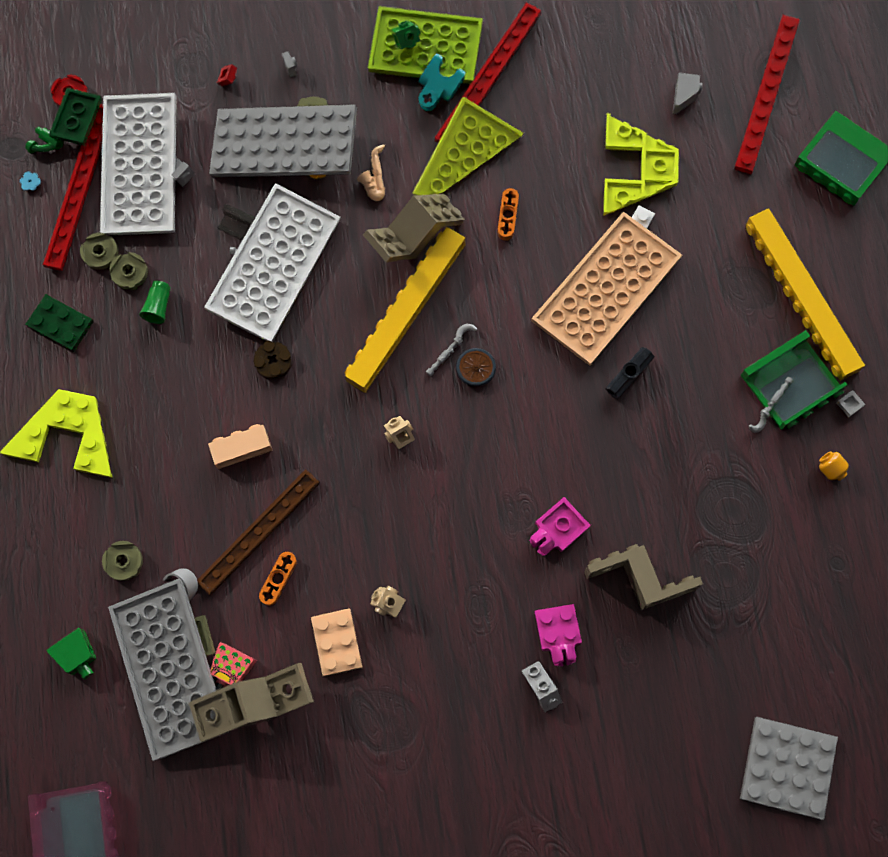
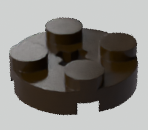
(273, 370)

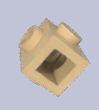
(399, 432)
(387, 601)

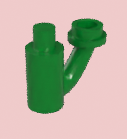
(32, 146)

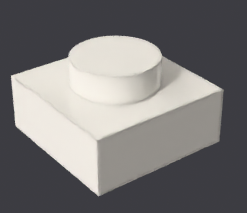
(643, 216)

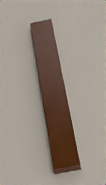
(257, 532)

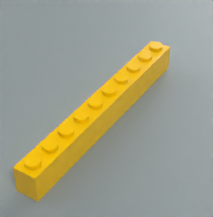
(804, 294)
(405, 309)

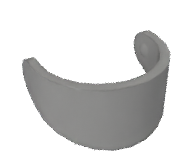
(189, 581)

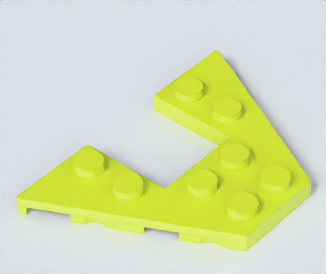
(658, 166)
(67, 412)

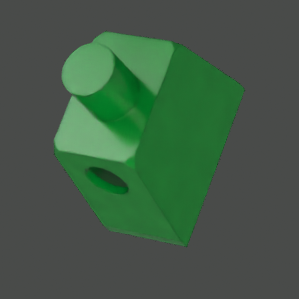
(74, 653)

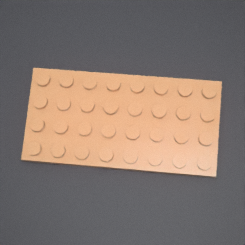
(606, 288)

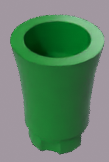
(156, 303)

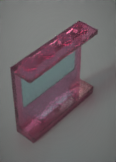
(73, 822)

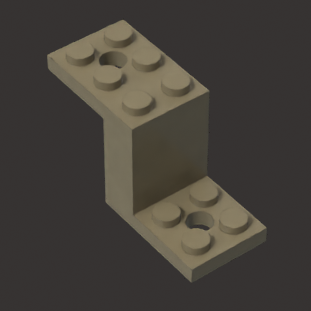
(414, 227)
(642, 576)
(250, 702)

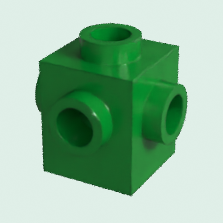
(406, 35)

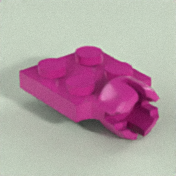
(558, 528)
(559, 633)

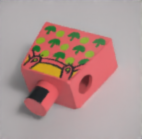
(230, 665)

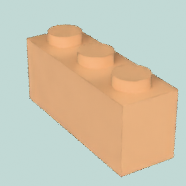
(240, 446)

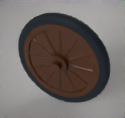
(476, 367)

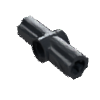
(637, 365)

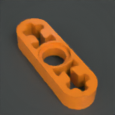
(510, 221)
(289, 567)

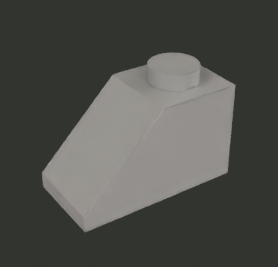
(686, 91)

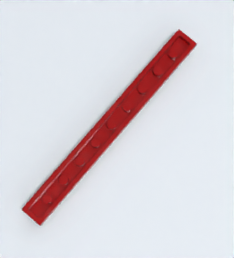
(498, 59)
(766, 94)
(75, 197)

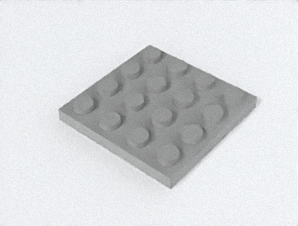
(789, 768)

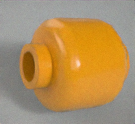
(833, 466)

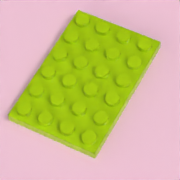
(443, 34)

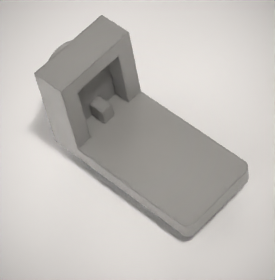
(182, 172)
(542, 686)

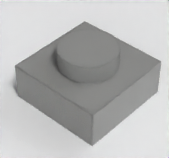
(290, 64)
(850, 403)

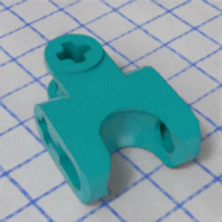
(437, 85)

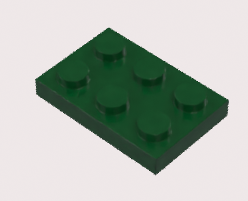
(75, 116)
(59, 322)

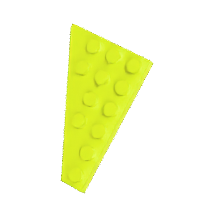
(465, 145)

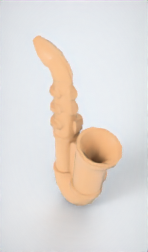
(374, 185)

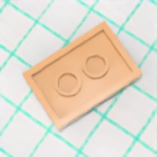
(336, 642)

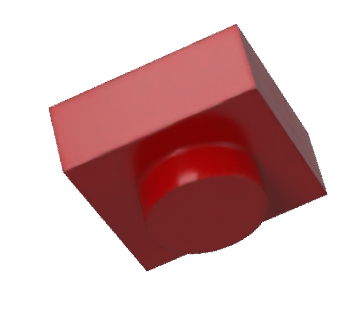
(227, 75)

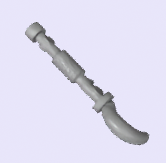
(446, 353)
(775, 399)

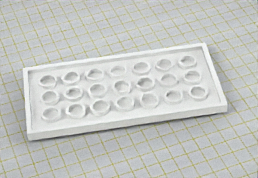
(138, 164)
(272, 263)

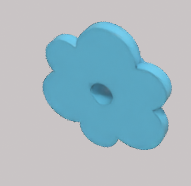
(29, 177)

